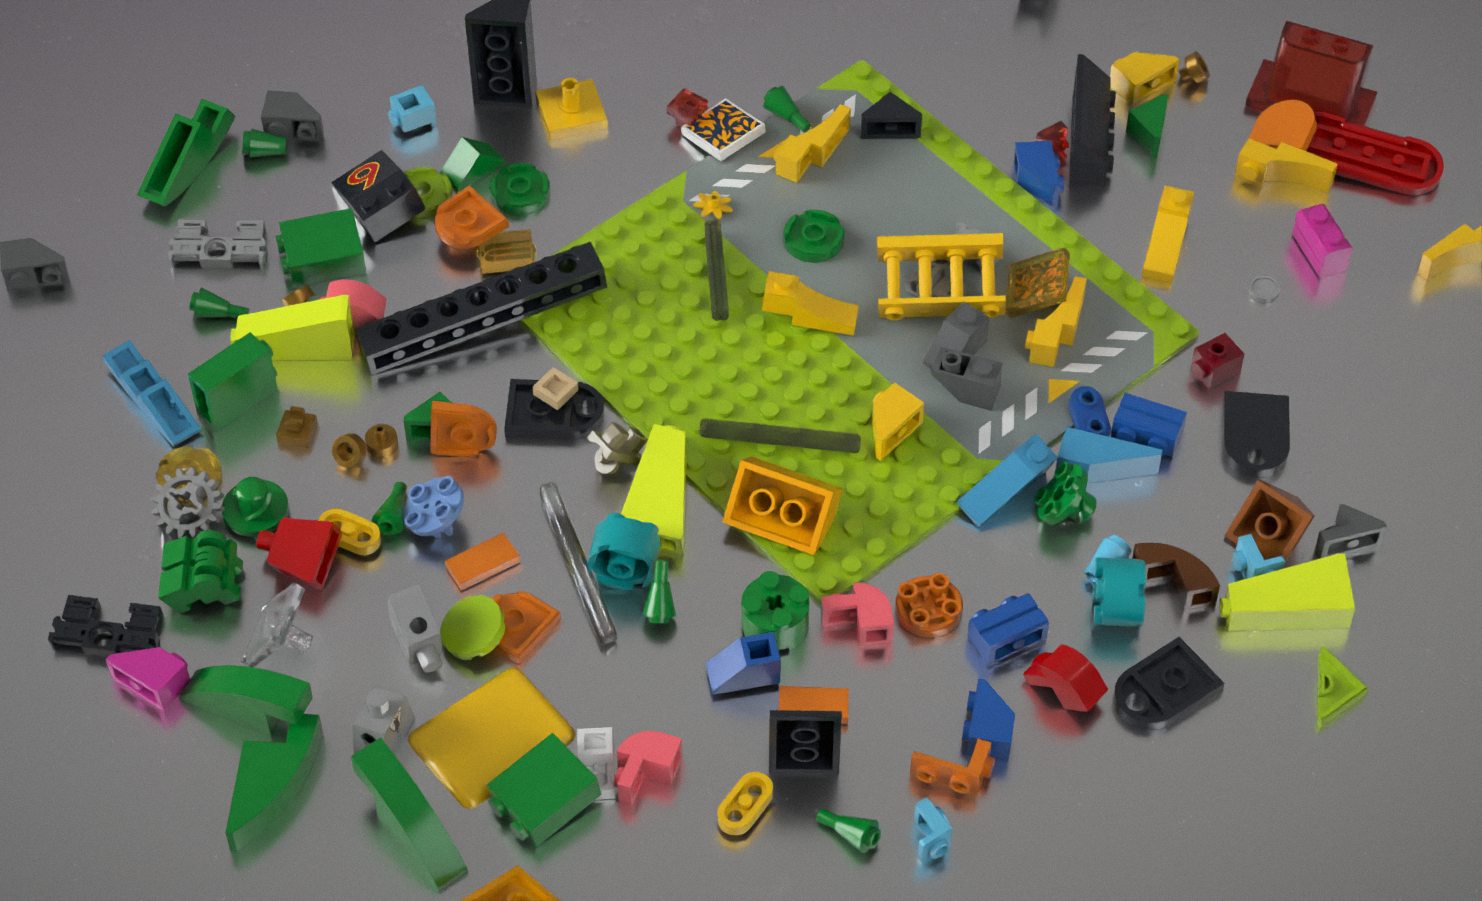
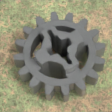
(193, 492)

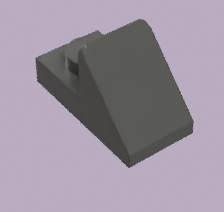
(1352, 533)

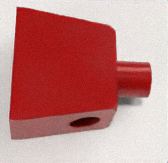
(302, 549)

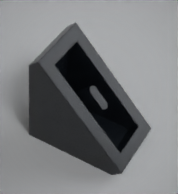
(891, 120)

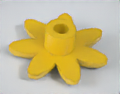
(713, 204)

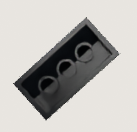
(502, 53)
(1091, 124)

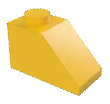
(1142, 75)
(894, 418)

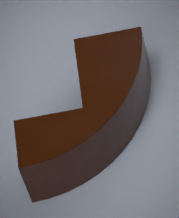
(1191, 577)

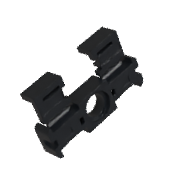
(77, 612)

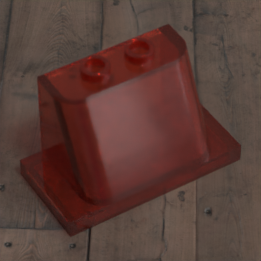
(1317, 70)

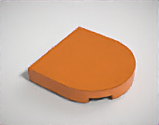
(1285, 122)
(468, 220)
(460, 429)
(526, 623)

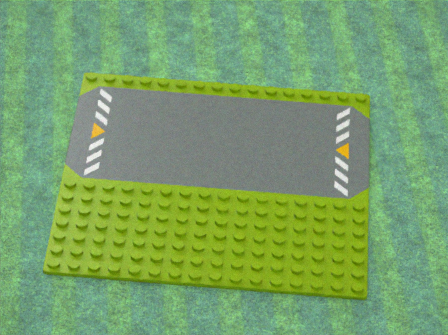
(668, 362)

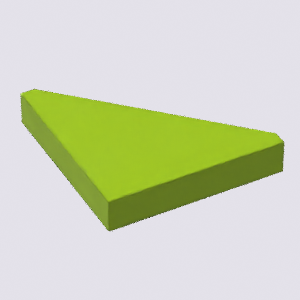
(1336, 687)

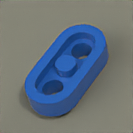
(1089, 414)

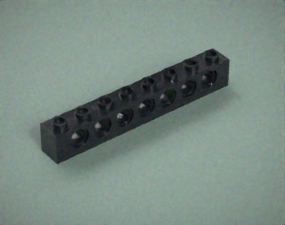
(481, 308)

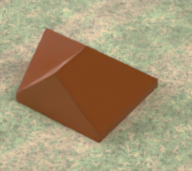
(1273, 520)

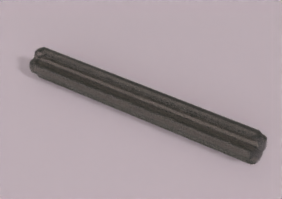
(780, 435)

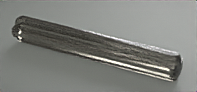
(716, 270)

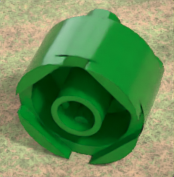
(777, 606)

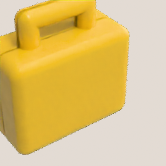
(487, 734)

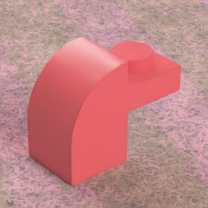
(365, 301)
(866, 608)
(646, 756)

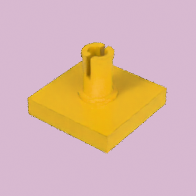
(571, 108)

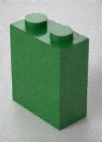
(321, 248)
(233, 381)
(543, 790)

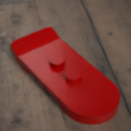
(1377, 156)

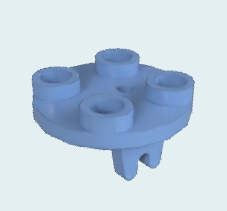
(433, 507)

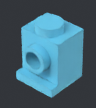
(412, 109)

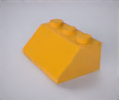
(782, 505)

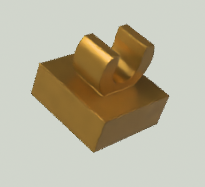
(296, 427)

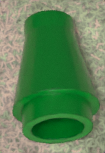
(262, 144)

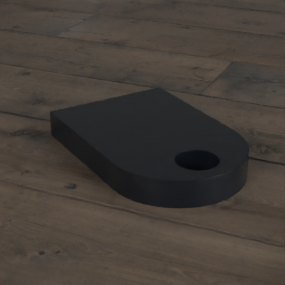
(534, 418)
(1256, 428)
(1168, 686)

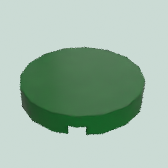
(519, 189)
(813, 236)

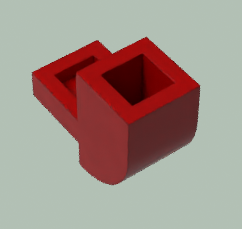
(1070, 676)

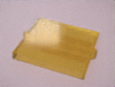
(506, 251)

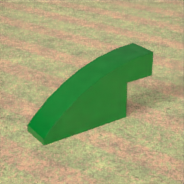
(185, 152)
(248, 695)
(270, 779)
(408, 814)

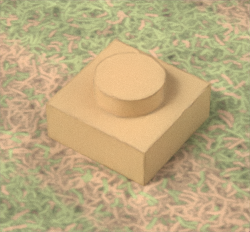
(555, 388)

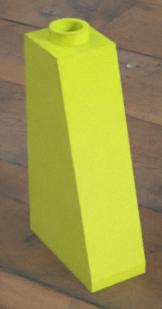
(303, 330)
(660, 487)
(1292, 598)

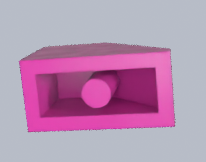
(150, 674)

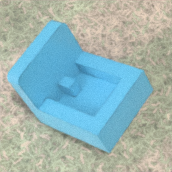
(1250, 560)
(936, 829)

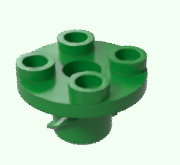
(1066, 496)
(254, 507)

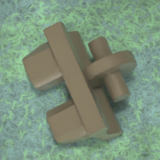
(617, 447)

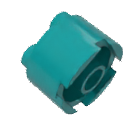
(624, 552)
(1119, 592)

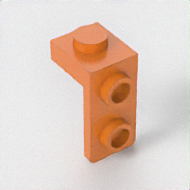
(953, 775)

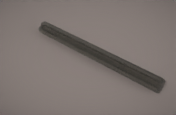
(578, 564)

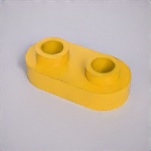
(354, 531)
(743, 805)

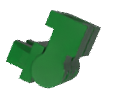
(199, 570)

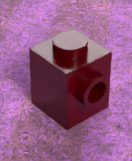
(1217, 361)

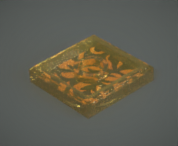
(1037, 282)

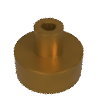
(1195, 68)
(298, 296)
(381, 440)
(349, 450)

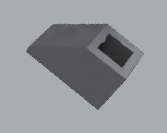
(291, 117)
(31, 264)
(968, 377)

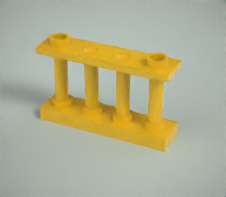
(940, 247)

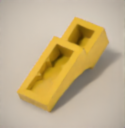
(812, 146)
(1285, 164)
(1168, 234)
(1456, 249)
(809, 308)
(1057, 328)

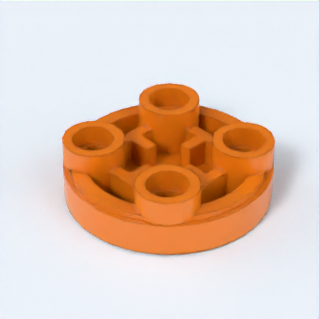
(929, 605)

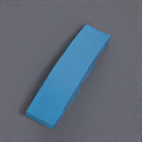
(151, 393)

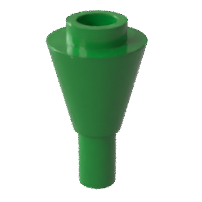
(781, 104)
(208, 305)
(391, 513)
(660, 602)
(858, 831)

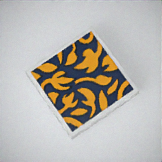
(723, 129)

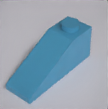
(1108, 457)
(1007, 480)

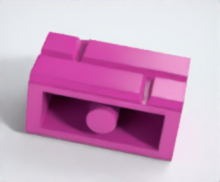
(1322, 240)

